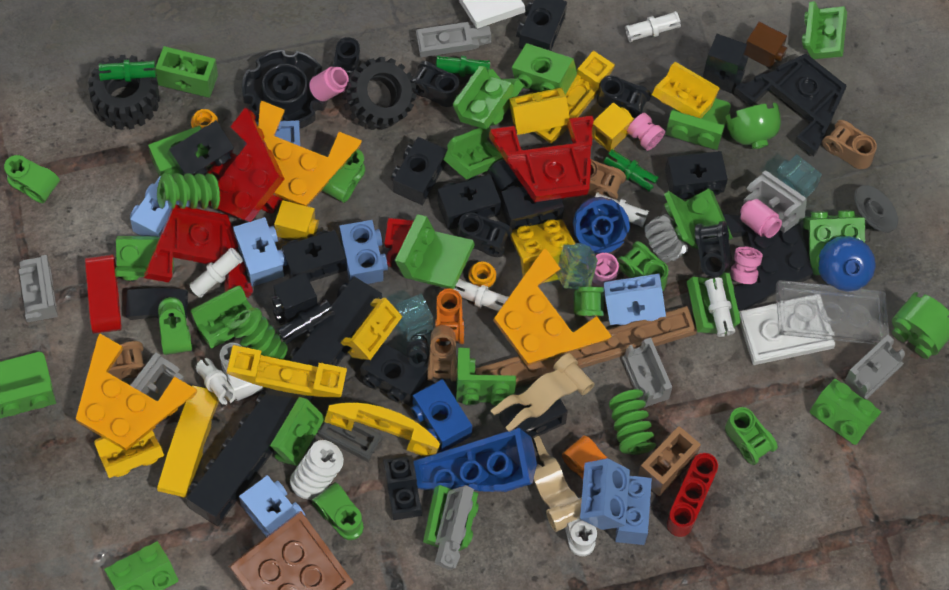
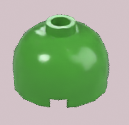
(755, 125)

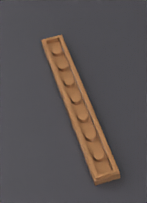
(666, 329)

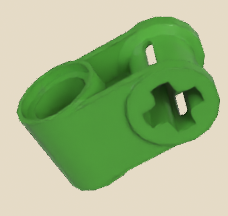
(30, 178)
(346, 179)
(643, 262)
(589, 301)
(174, 330)
(754, 439)
(336, 509)

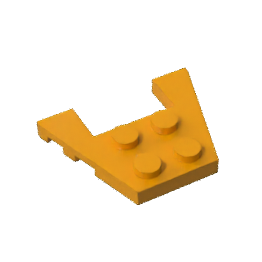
(303, 170)
(535, 325)
(118, 409)

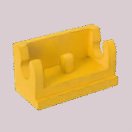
(539, 111)
(373, 330)

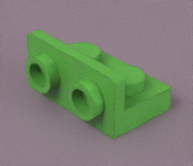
(482, 99)
(134, 255)
(297, 432)

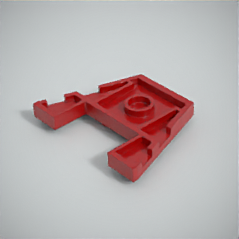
(552, 170)
(253, 173)
(199, 238)

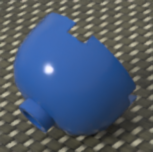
(601, 224)
(846, 263)

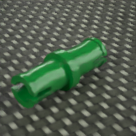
(460, 65)
(127, 70)
(631, 169)

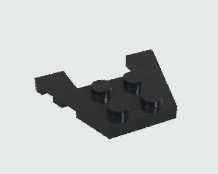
(804, 87)
(782, 259)

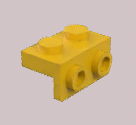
(686, 91)
(120, 462)

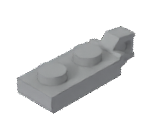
(451, 38)
(452, 526)

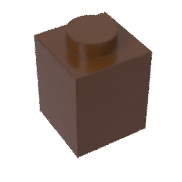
(766, 45)

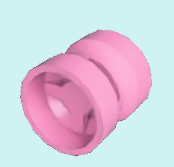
(645, 131)
(606, 265)
(746, 265)

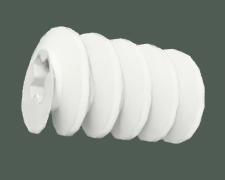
(316, 469)

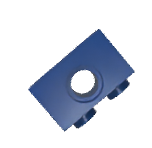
(437, 400)

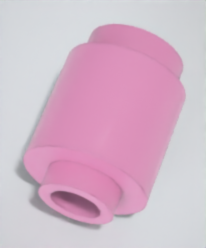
(329, 83)
(760, 218)

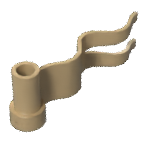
(547, 390)
(554, 491)

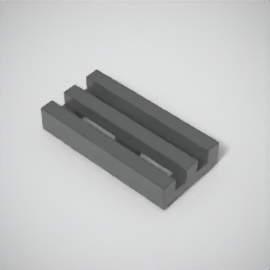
(349, 447)

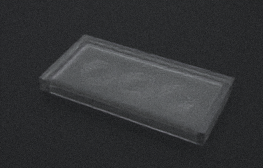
(831, 313)

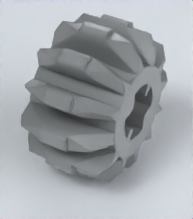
(664, 239)

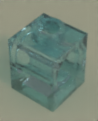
(799, 175)
(576, 275)
(416, 316)

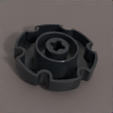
(284, 83)

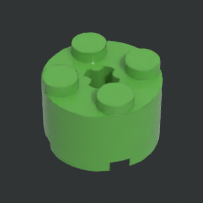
(923, 324)

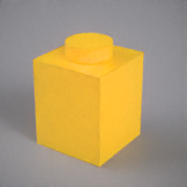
(611, 126)
(295, 221)

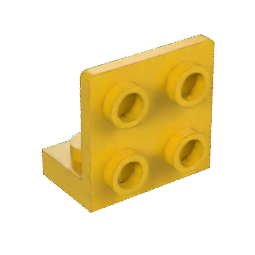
(534, 239)

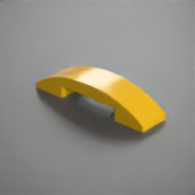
(582, 90)
(286, 375)
(386, 420)

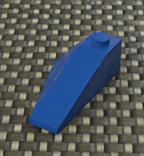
(485, 465)

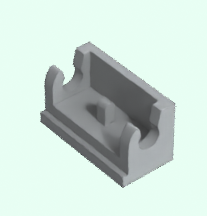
(780, 198)
(37, 289)
(875, 368)
(647, 372)
(156, 377)

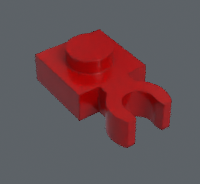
(395, 235)

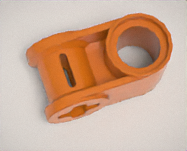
(450, 317)
(581, 452)

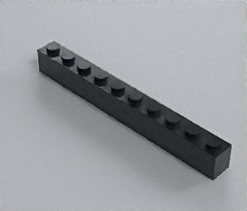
(250, 446)

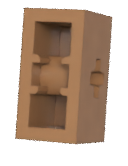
(669, 460)

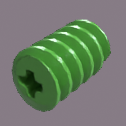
(189, 189)
(257, 333)
(630, 424)

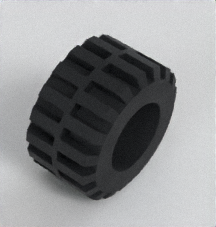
(395, 80)
(126, 110)

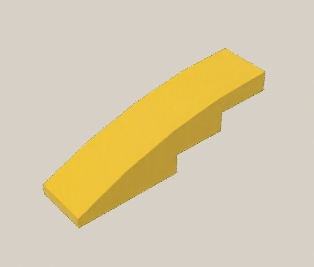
(188, 443)

